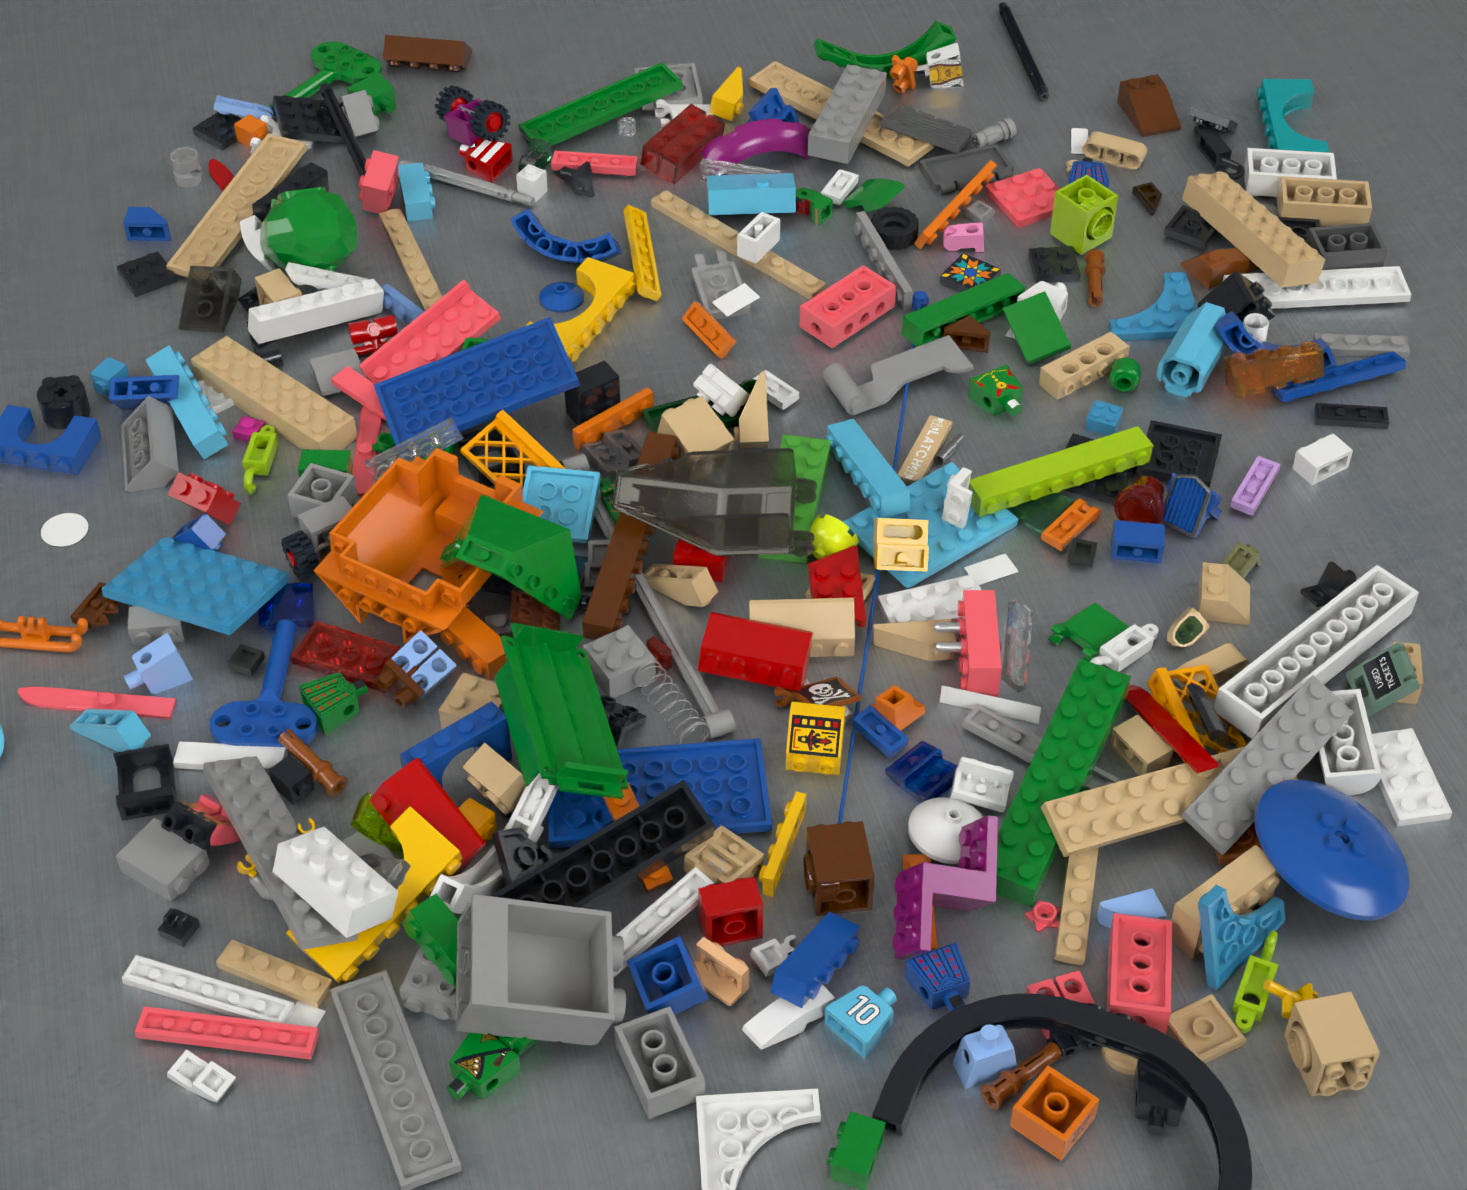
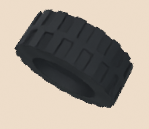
(896, 217)

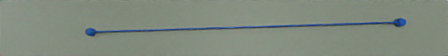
(919, 300)

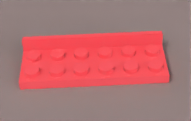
(432, 334)

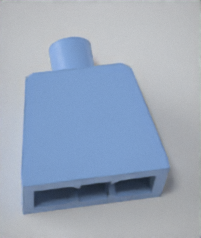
(158, 666)
(984, 1056)

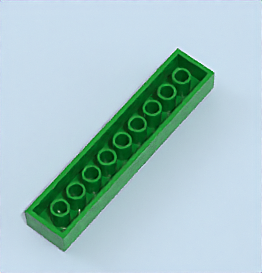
(1057, 770)

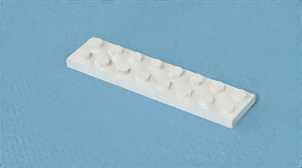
(1338, 288)

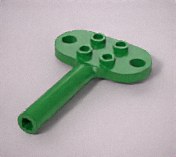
(336, 63)

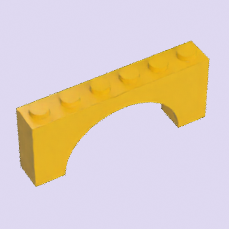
(609, 289)
(429, 857)

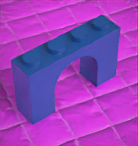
(63, 455)
(479, 727)

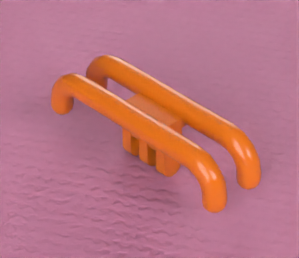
(37, 635)

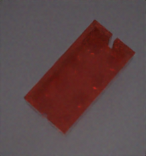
(681, 143)

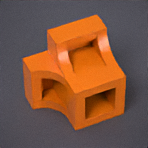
(898, 707)

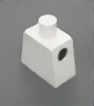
(1057, 295)

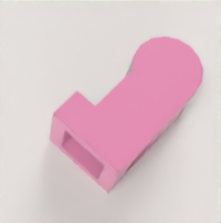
(964, 236)

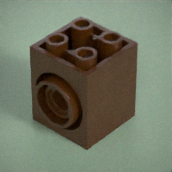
(838, 868)

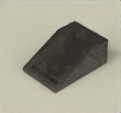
(209, 298)

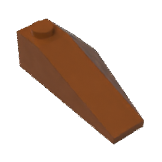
(1213, 265)

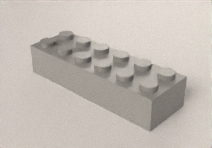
(847, 114)

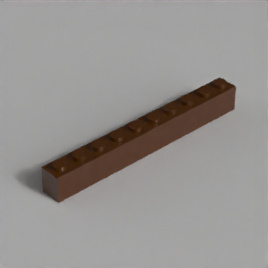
(624, 554)

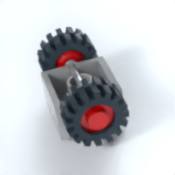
(312, 543)

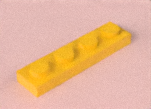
(785, 835)

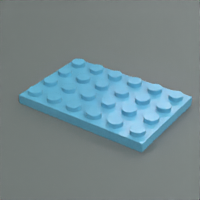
(945, 541)

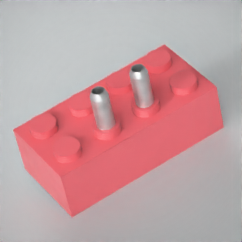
(978, 642)

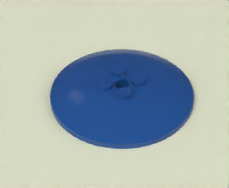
(1331, 850)

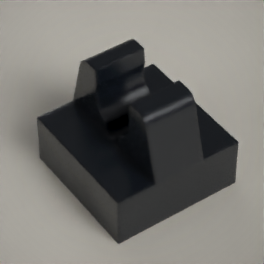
(178, 926)

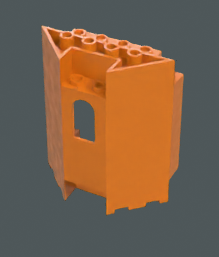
(400, 532)

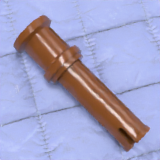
(1095, 272)
(321, 770)
(1011, 1081)

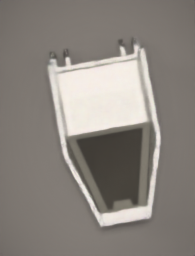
(722, 500)

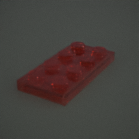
(344, 652)

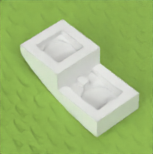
(200, 1077)

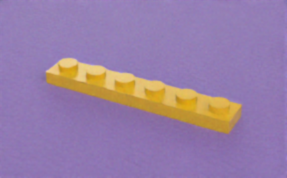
(642, 253)

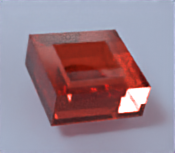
(661, 652)

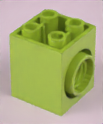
(1083, 214)

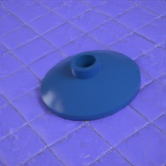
(561, 297)

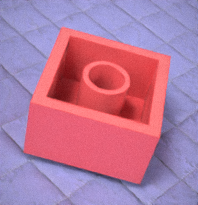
(379, 182)

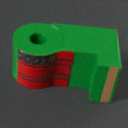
(813, 204)

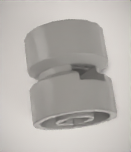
(186, 167)

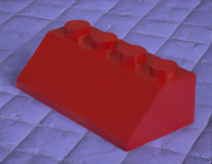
(755, 651)
(418, 789)

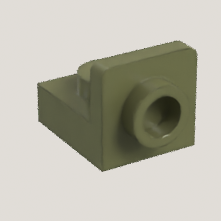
(1243, 559)

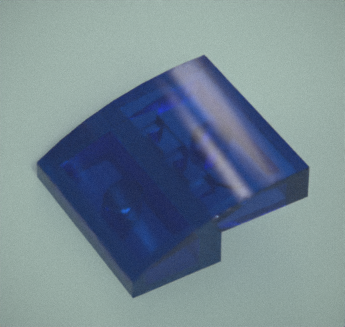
(290, 603)
(922, 772)

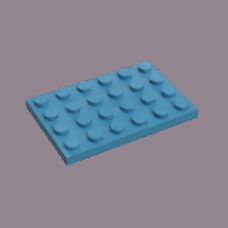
(196, 585)

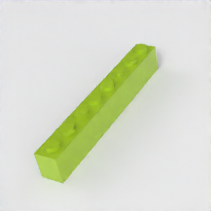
(1059, 471)

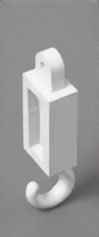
(1119, 654)

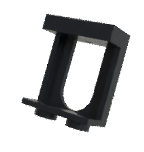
(477, 475)
(146, 802)

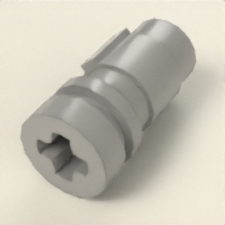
(999, 131)

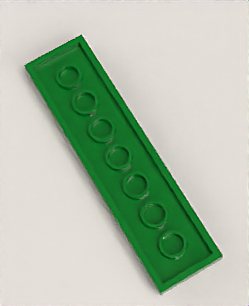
(602, 105)

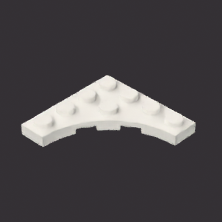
(740, 1123)

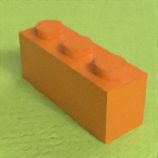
(475, 643)

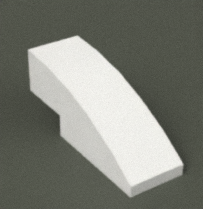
(251, 233)
(785, 1019)

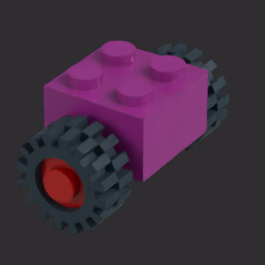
(470, 118)

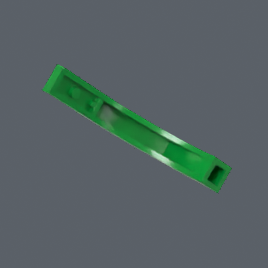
(935, 37)

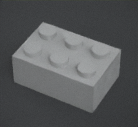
(659, 1062)

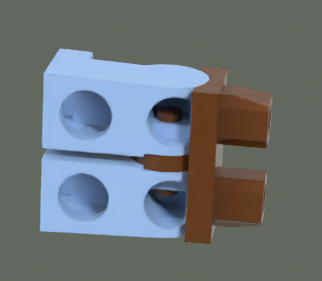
(408, 677)

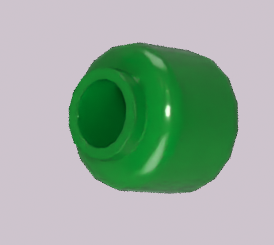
(1125, 374)

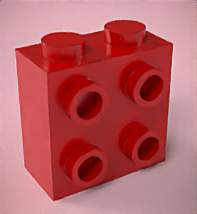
(205, 497)

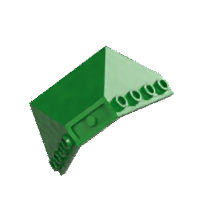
(521, 550)

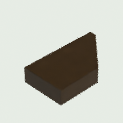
(1148, 196)

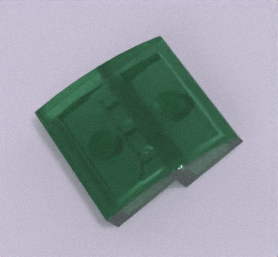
(1041, 512)

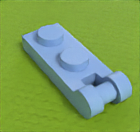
(242, 108)

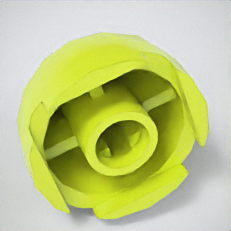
(830, 536)

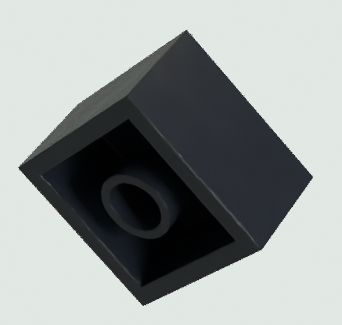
(597, 392)

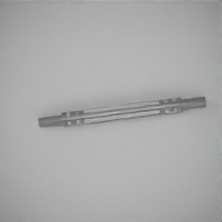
(475, 184)

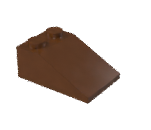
(1148, 105)

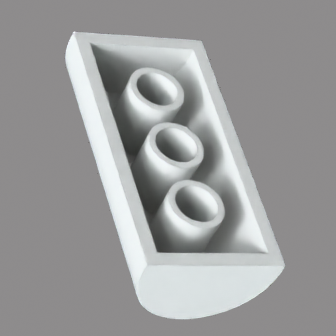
(1350, 755)

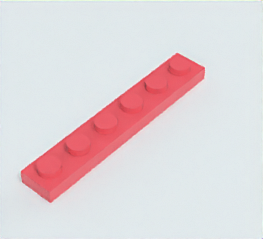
(227, 1032)

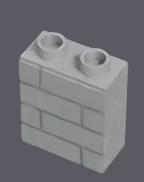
(537, 971)

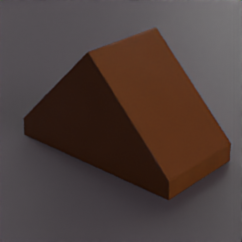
(969, 335)

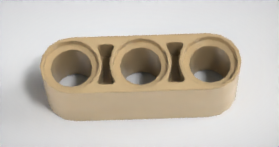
(1115, 150)
(1222, 662)

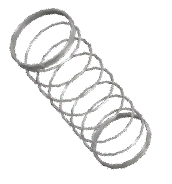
(654, 679)

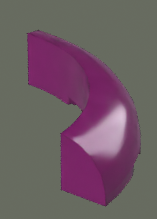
(759, 138)

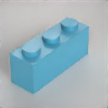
(416, 192)

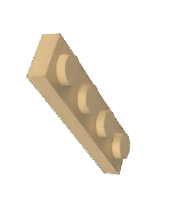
(274, 973)

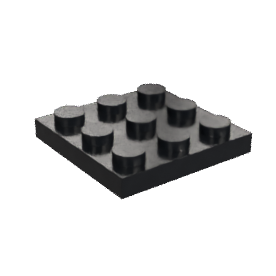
(305, 119)
(1181, 452)
(1101, 489)

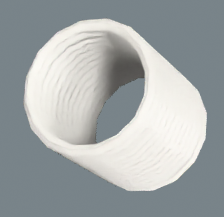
(1257, 325)

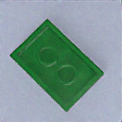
(1036, 328)

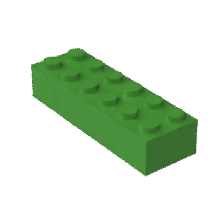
(811, 463)

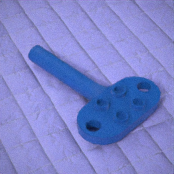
(267, 717)

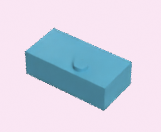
(751, 194)

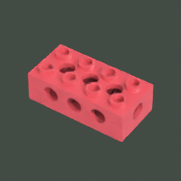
(847, 306)
(1146, 942)

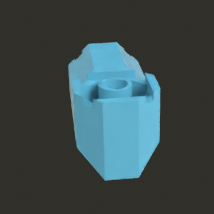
(1193, 352)

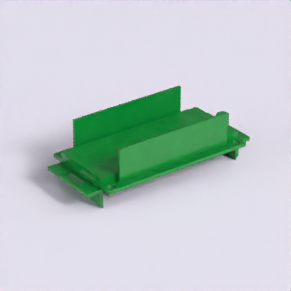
(557, 713)

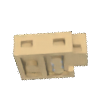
(725, 857)

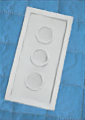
(926, 602)
(1408, 779)

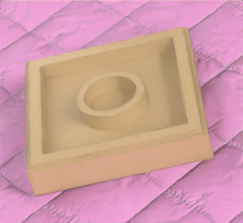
(1205, 1029)

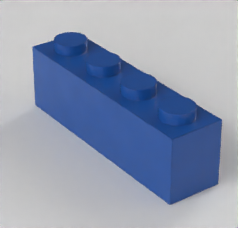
(815, 960)

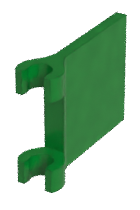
(1089, 630)

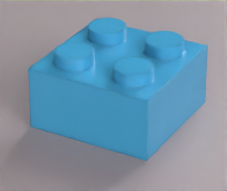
(1104, 418)

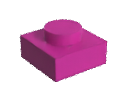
(246, 427)

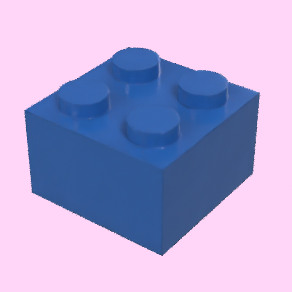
(668, 977)

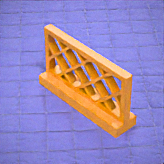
(517, 438)
(1171, 700)

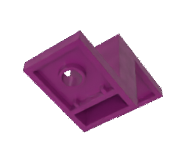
(948, 887)

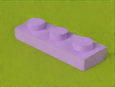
(1255, 485)

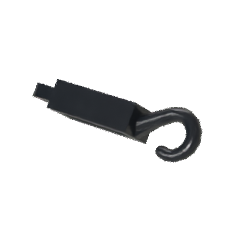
(1217, 151)

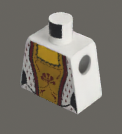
(943, 67)

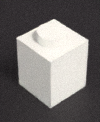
(532, 182)

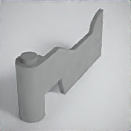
(893, 373)

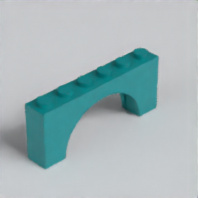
(1277, 100)

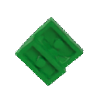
(874, 194)

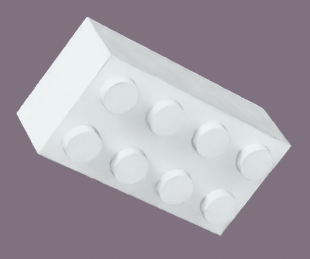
(1266, 167)
(335, 881)

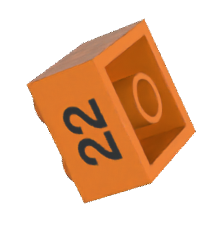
(1054, 1112)

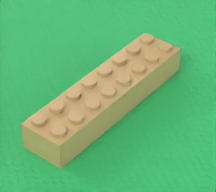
(1253, 229)
(274, 397)

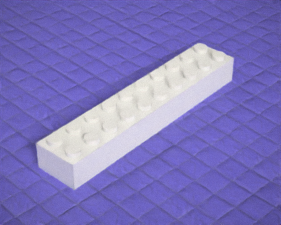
(1317, 648)

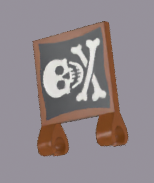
(825, 692)

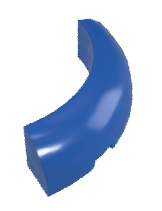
(561, 249)
(1241, 341)

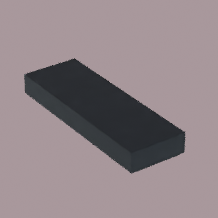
(1351, 415)

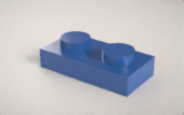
(879, 731)

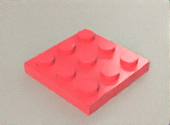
(1024, 197)

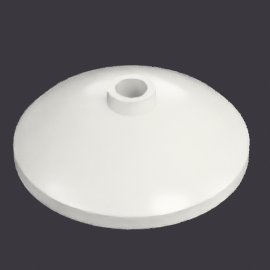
(936, 827)

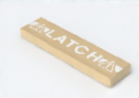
(925, 449)

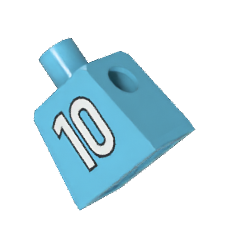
(861, 1018)

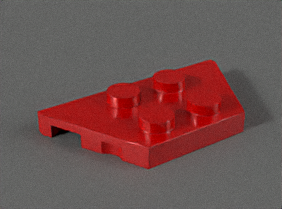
(839, 578)

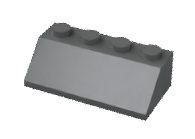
(149, 446)

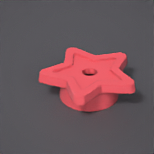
(1047, 909)

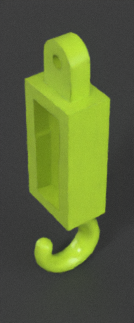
(257, 460)
(1255, 975)

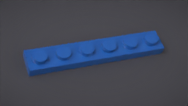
(1343, 375)

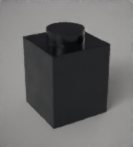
(292, 779)

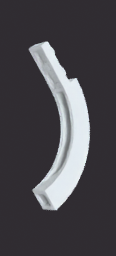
(486, 875)

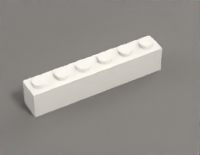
(315, 310)

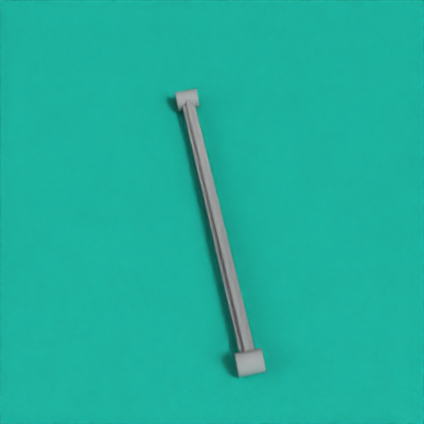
(718, 721)

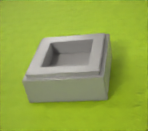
(979, 212)

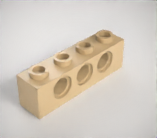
(1082, 365)

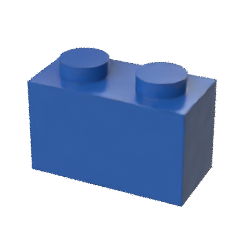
(1137, 541)

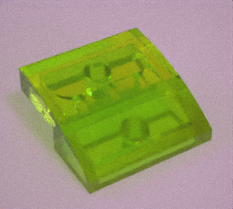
(372, 825)

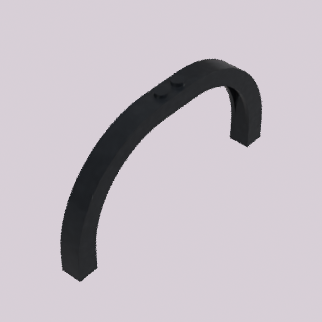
(1086, 1023)

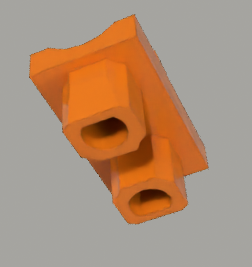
(903, 73)

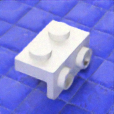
(958, 498)
(981, 784)

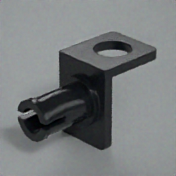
(580, 178)
(1329, 585)

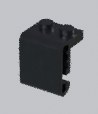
(1240, 296)

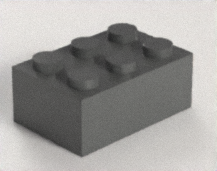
(1348, 246)

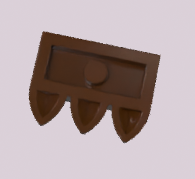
(95, 608)

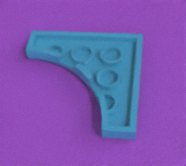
(1163, 317)
(1233, 937)

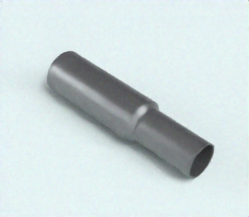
(949, 449)

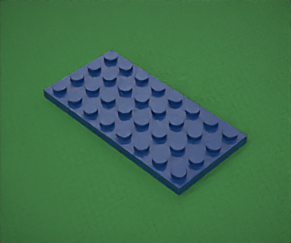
(478, 382)
(721, 774)

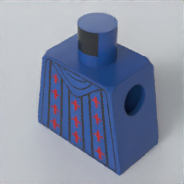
(1088, 167)
(939, 977)

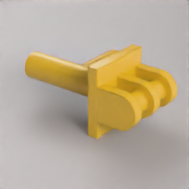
(1288, 996)

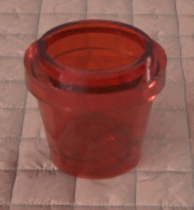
(1141, 501)

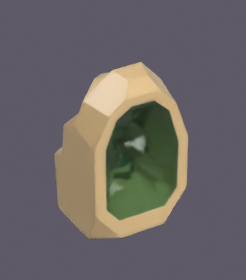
(1187, 629)

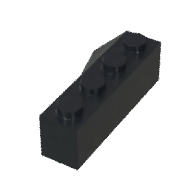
(304, 178)

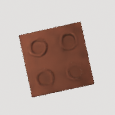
(531, 612)

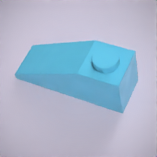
(112, 728)

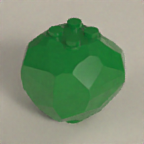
(309, 230)

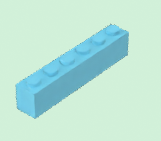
(190, 406)
(868, 469)

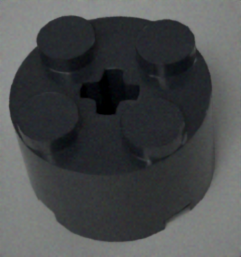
(62, 399)

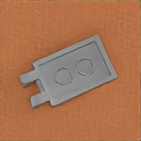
(715, 281)

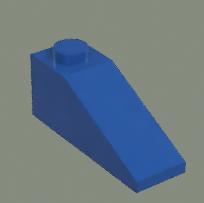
(132, 391)

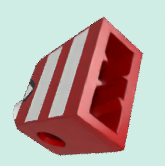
(487, 158)

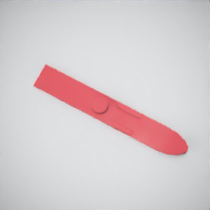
(367, 436)
(82, 699)

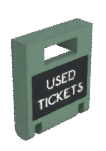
(1387, 678)

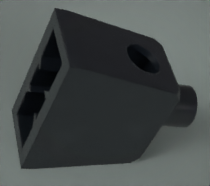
(1157, 1099)

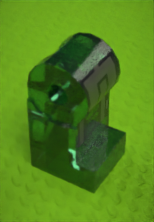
(537, 155)

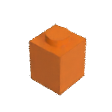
(248, 128)

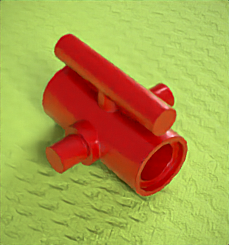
(373, 334)

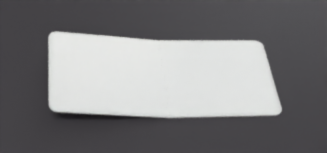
(1078, 139)

